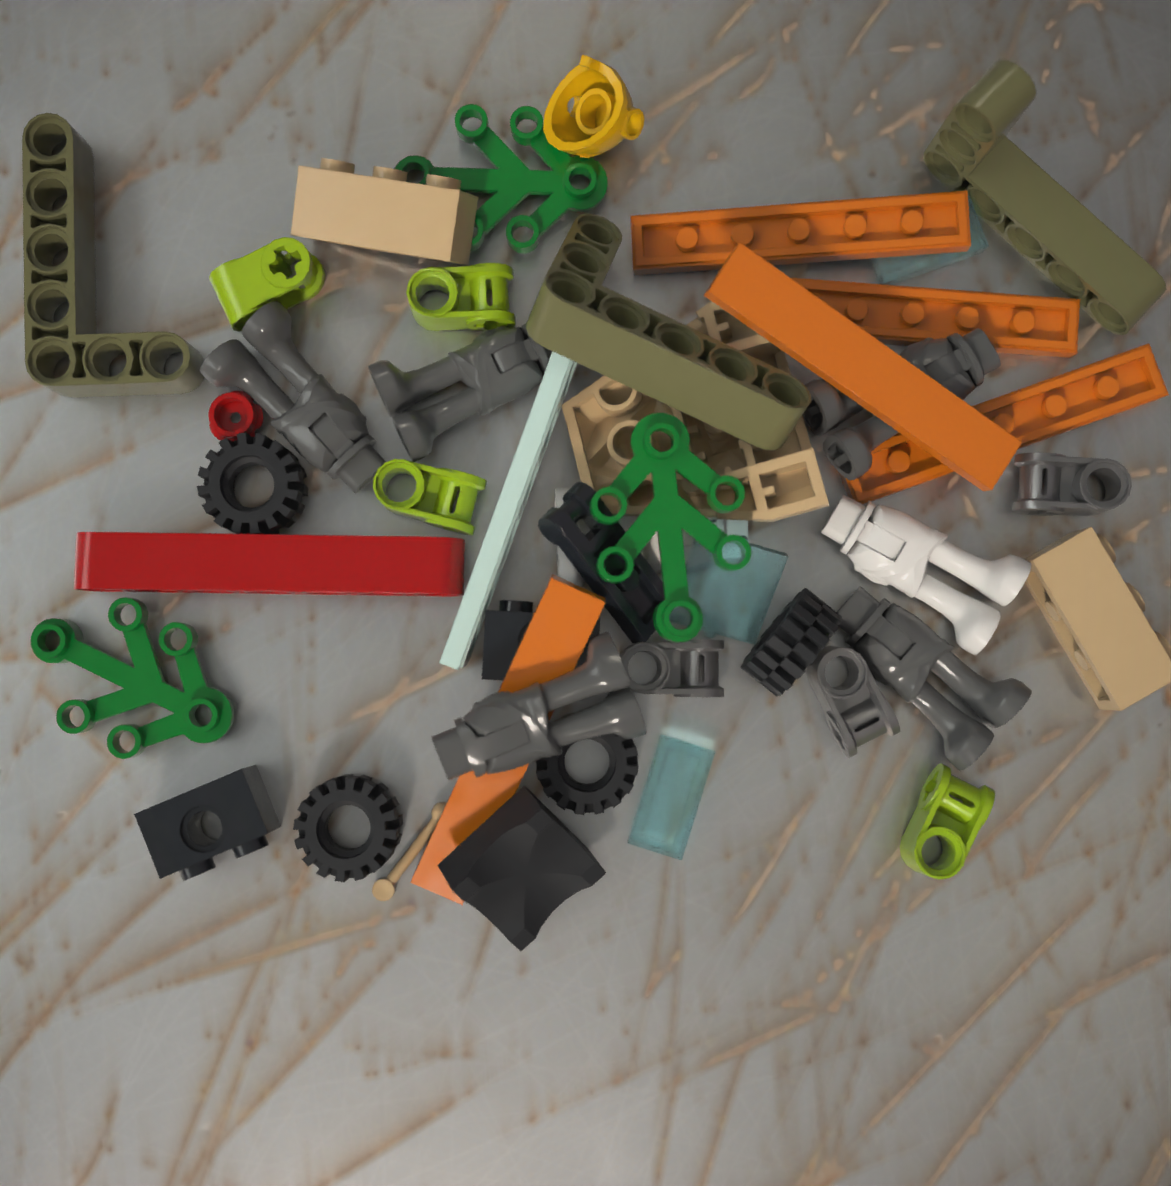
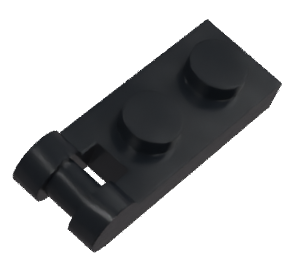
(628, 601)

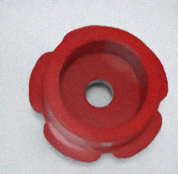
(228, 404)

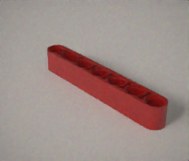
(269, 564)

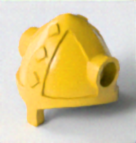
(600, 113)

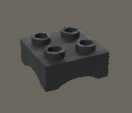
(520, 867)

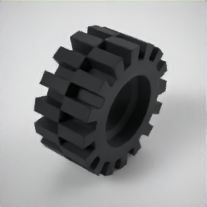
(229, 462)
(791, 642)
(594, 796)
(319, 845)

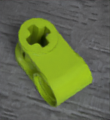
(262, 277)
(467, 297)
(433, 494)
(948, 819)

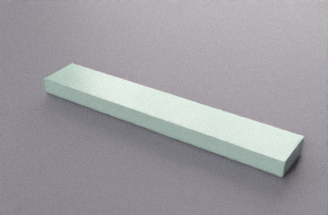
(508, 511)

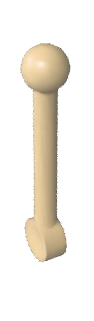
(385, 887)

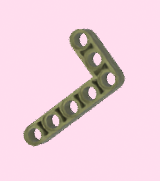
(1033, 208)
(75, 282)
(654, 351)

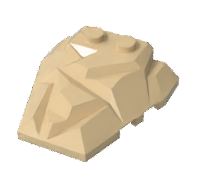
(774, 481)

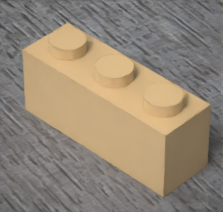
(384, 211)
(1099, 620)

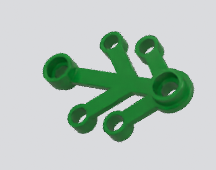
(513, 179)
(668, 516)
(141, 682)

